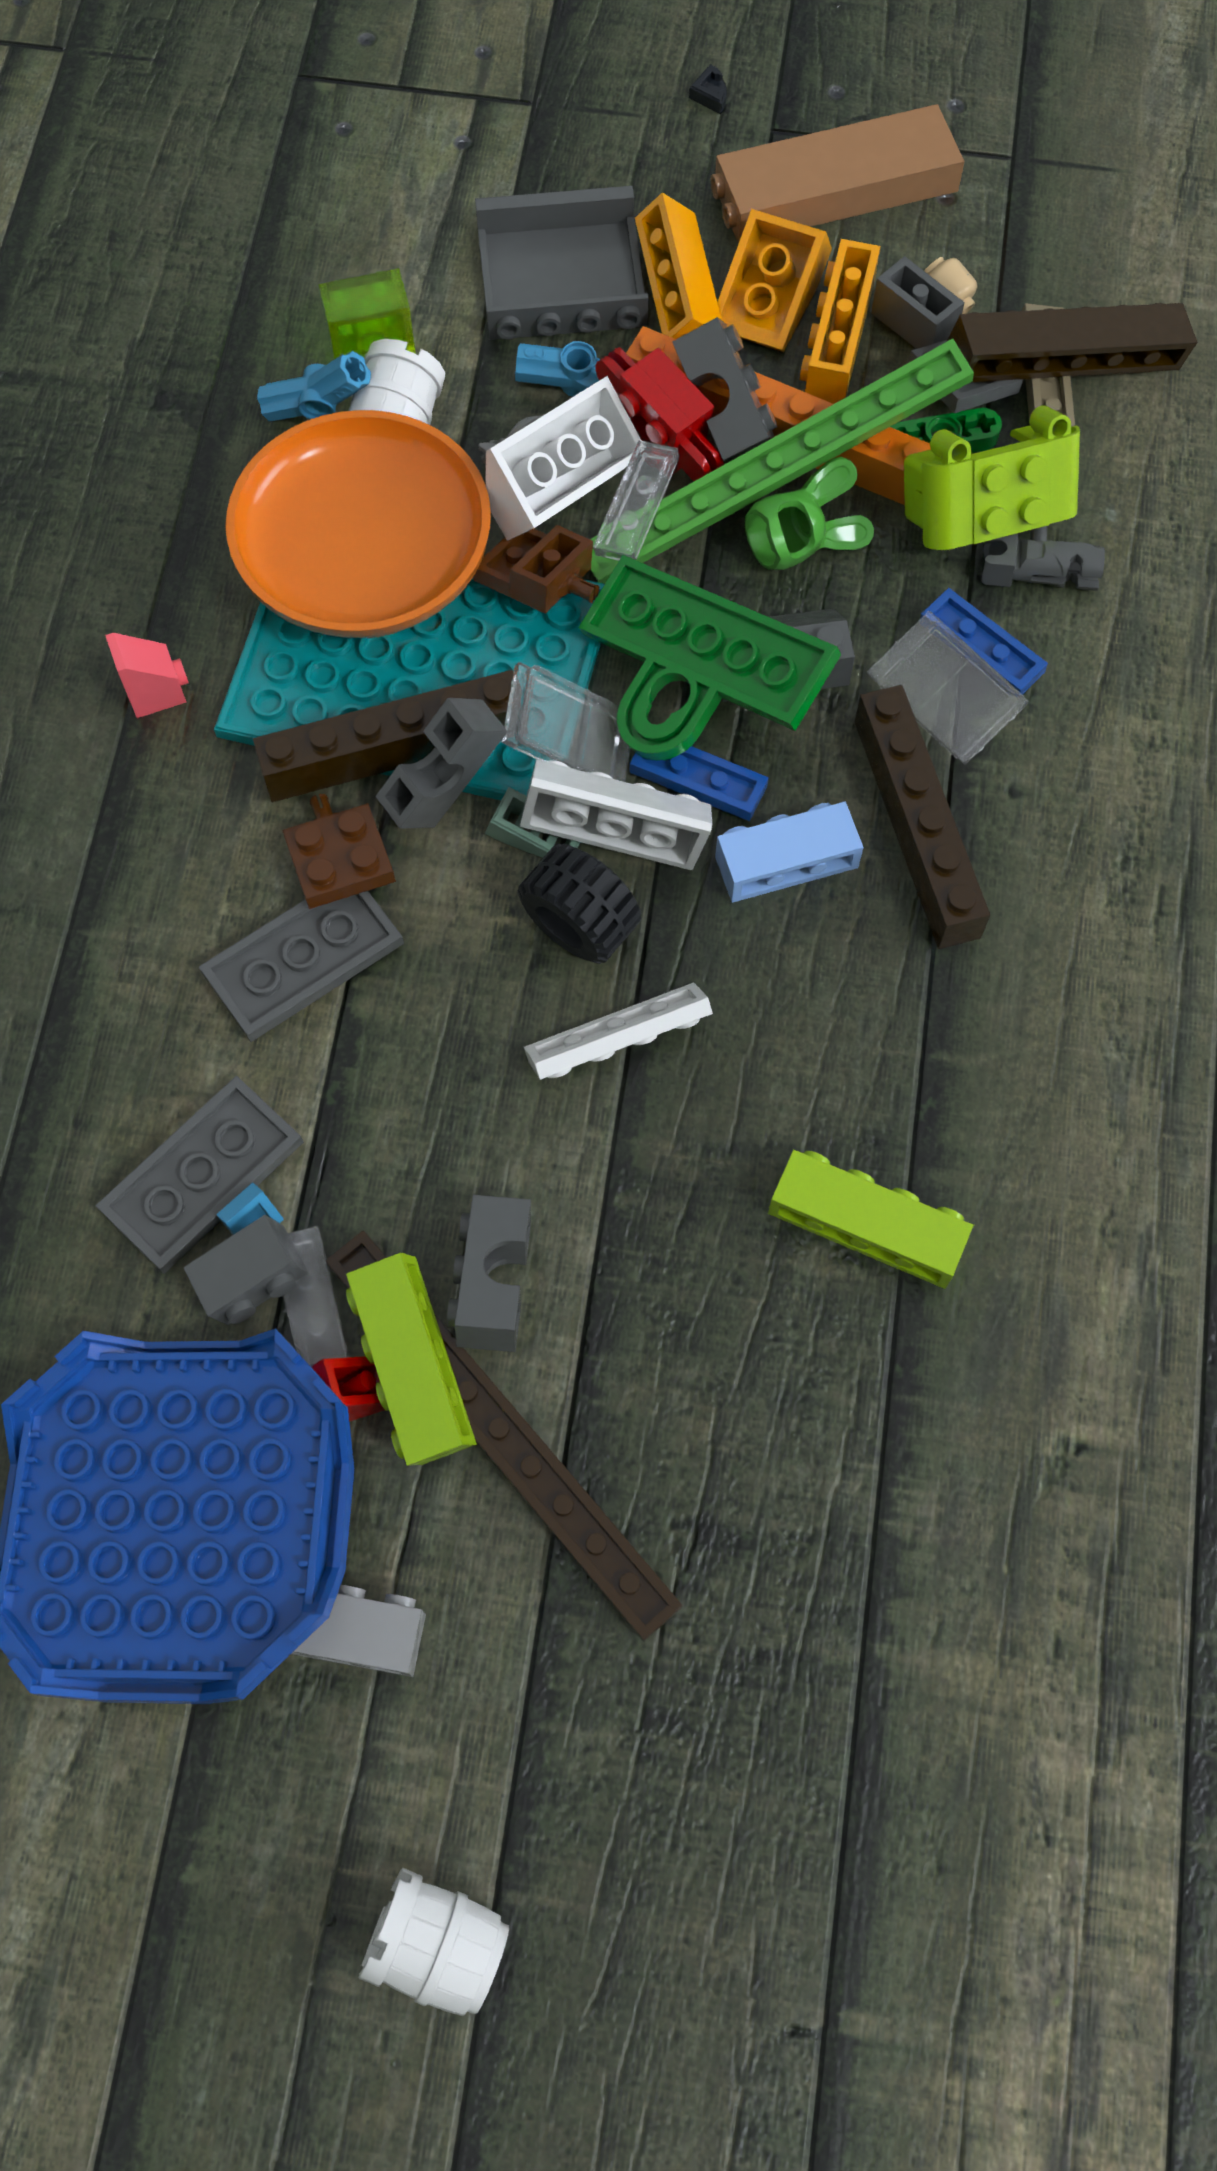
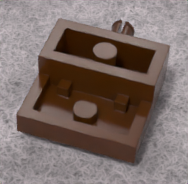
(539, 568)
(338, 853)

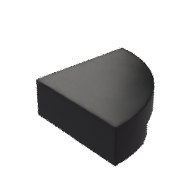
(710, 89)

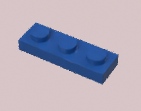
(990, 641)
(707, 779)

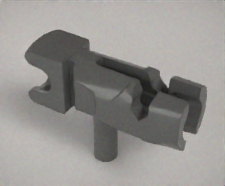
(1042, 561)

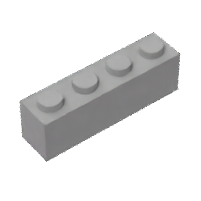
(368, 1633)

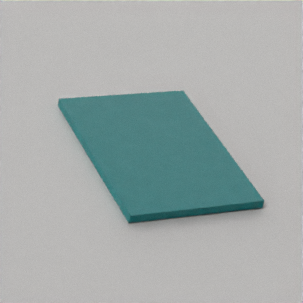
(308, 676)

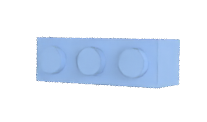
(788, 851)

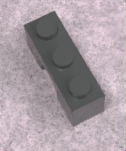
(713, 354)
(463, 740)
(486, 1310)

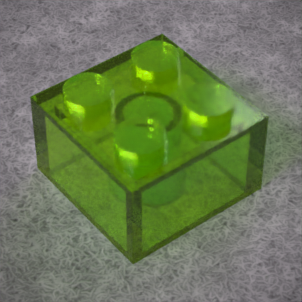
(366, 311)

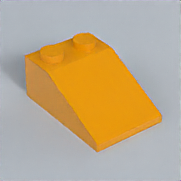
(772, 278)

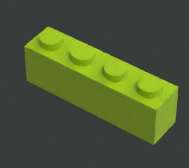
(870, 1217)
(409, 1360)

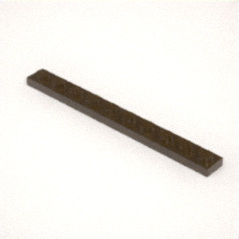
(543, 1479)

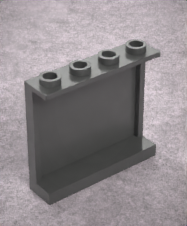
(561, 263)

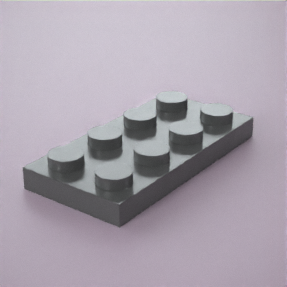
(299, 960)
(197, 1172)

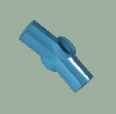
(558, 366)
(316, 391)

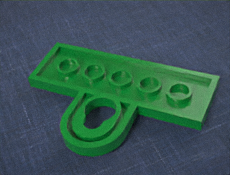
(710, 645)

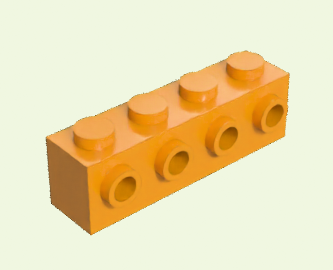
(676, 266)
(841, 321)

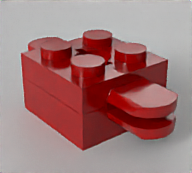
(664, 407)

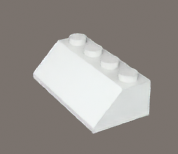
(558, 458)
(616, 814)

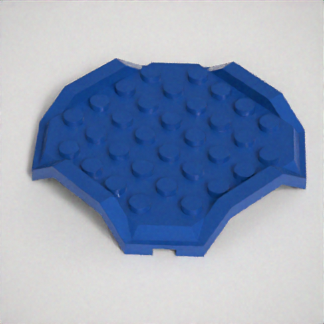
(170, 1518)

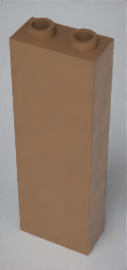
(841, 170)

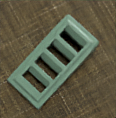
(514, 835)

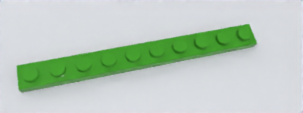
(799, 450)

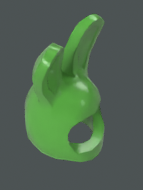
(792, 526)

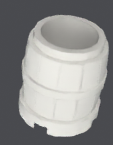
(400, 381)
(435, 1946)

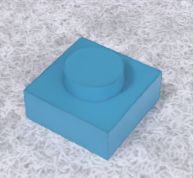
(247, 1208)

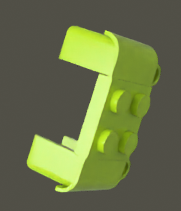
(996, 491)

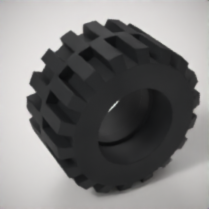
(579, 903)

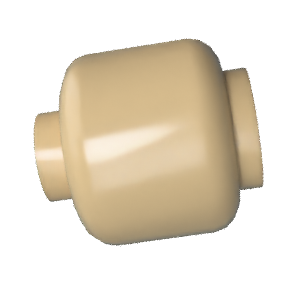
(955, 278)

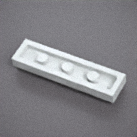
(629, 1026)

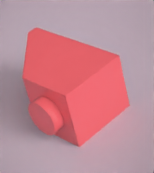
(147, 673)

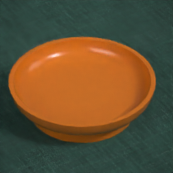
(358, 523)

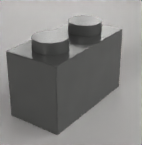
(915, 304)
(246, 1271)

